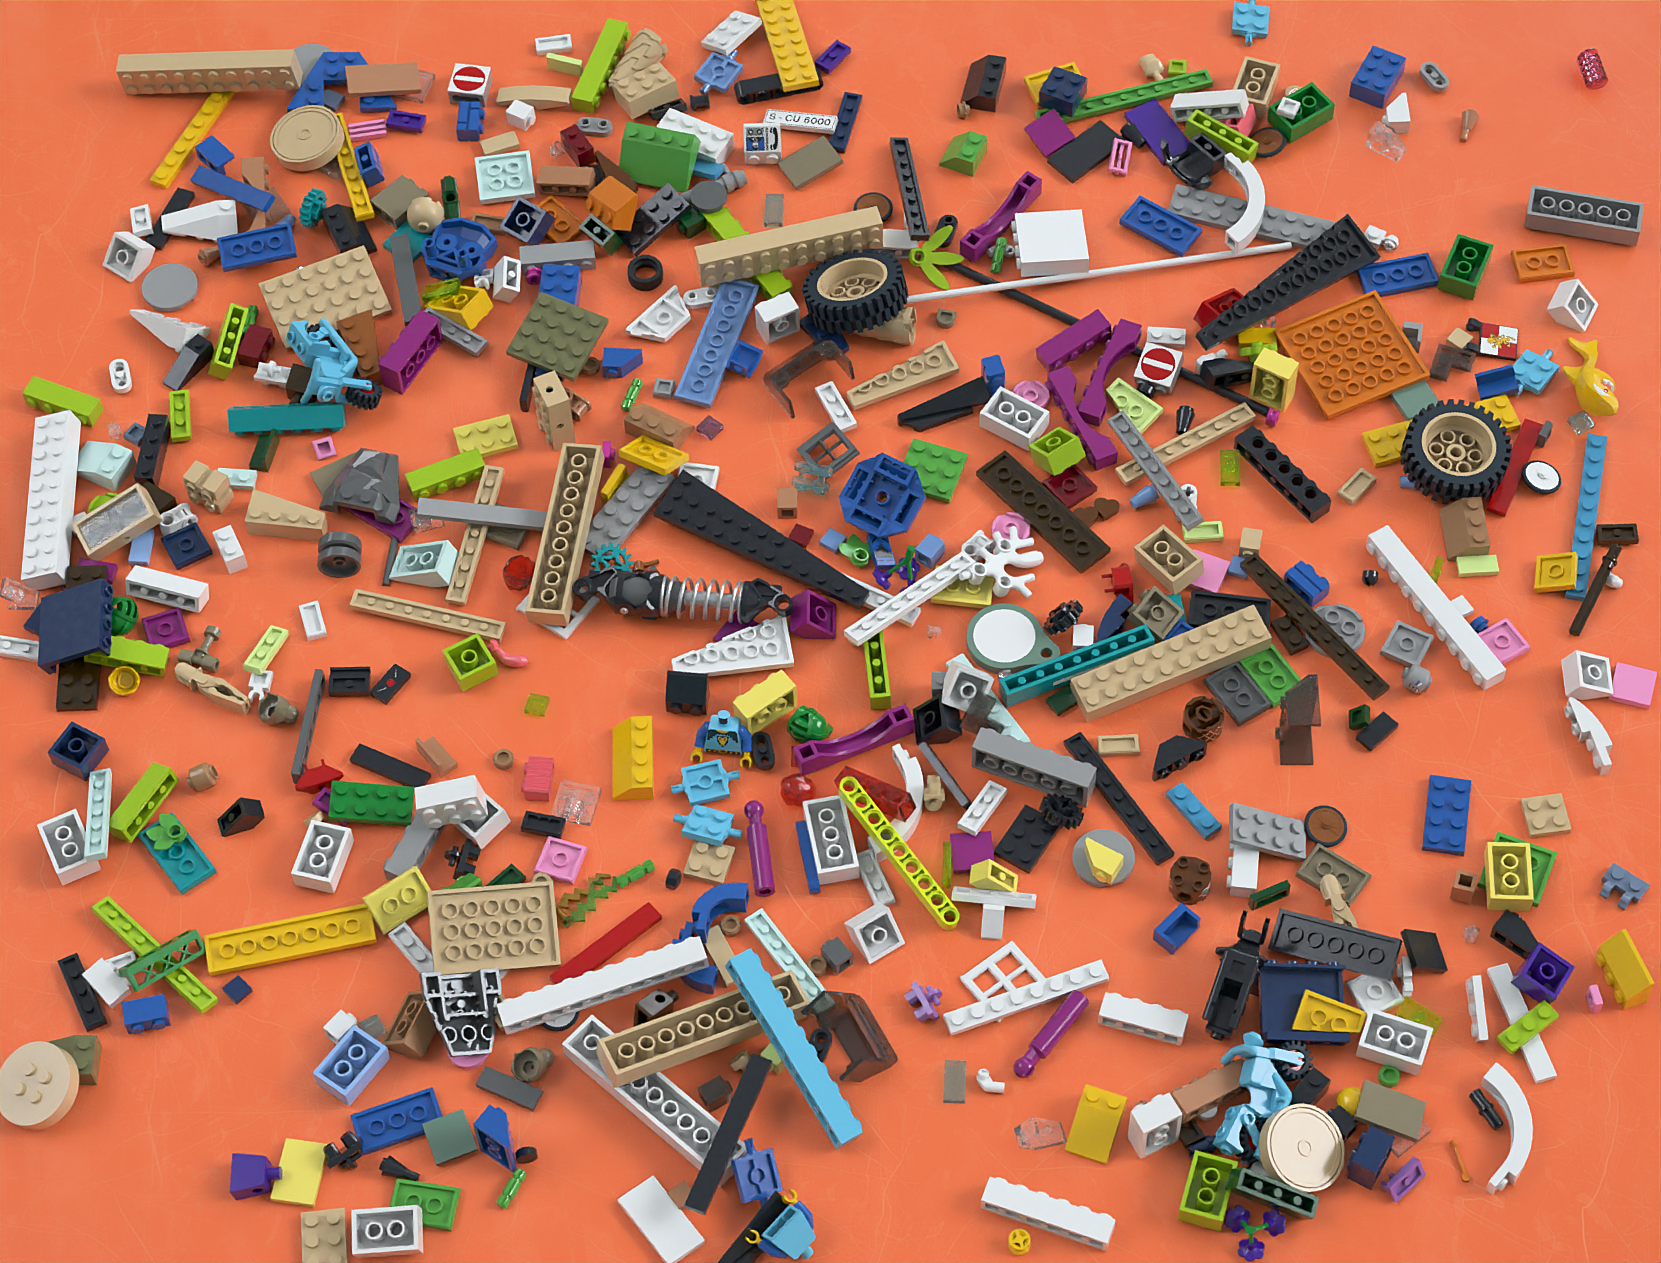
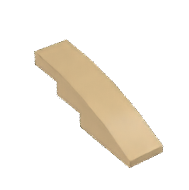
(539, 96)

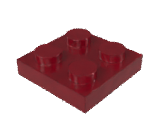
(1070, 486)

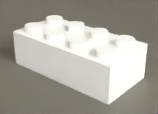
(715, 142)
(831, 839)

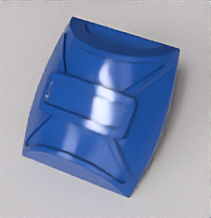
(744, 359)

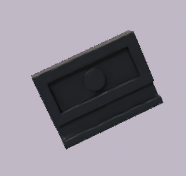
(349, 681)

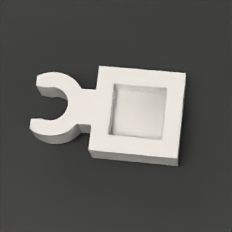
(485, 279)
(1220, 354)
(259, 684)
(1404, 971)

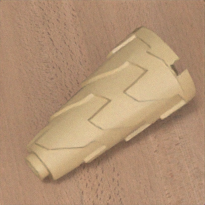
(641, 54)
(898, 330)

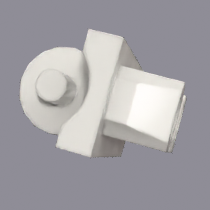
(272, 374)

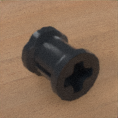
(699, 101)

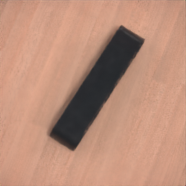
(767, 88)

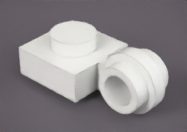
(1377, 237)

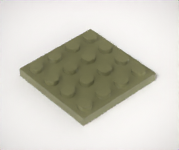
(557, 336)

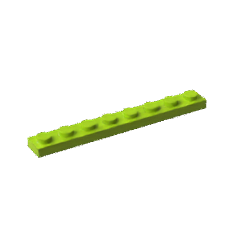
(142, 942)

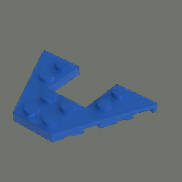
(331, 71)

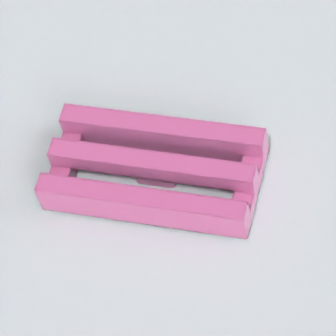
(366, 129)
(1117, 170)

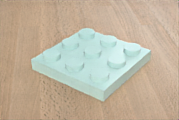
(504, 177)

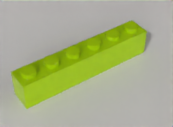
(600, 66)

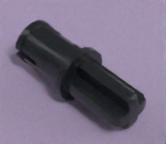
(1485, 1109)

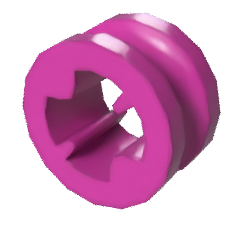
(533, 276)
(1272, 417)

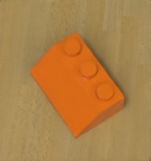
(613, 204)

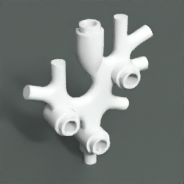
(1004, 554)

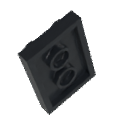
(1026, 839)

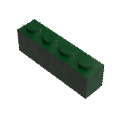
(1272, 1193)

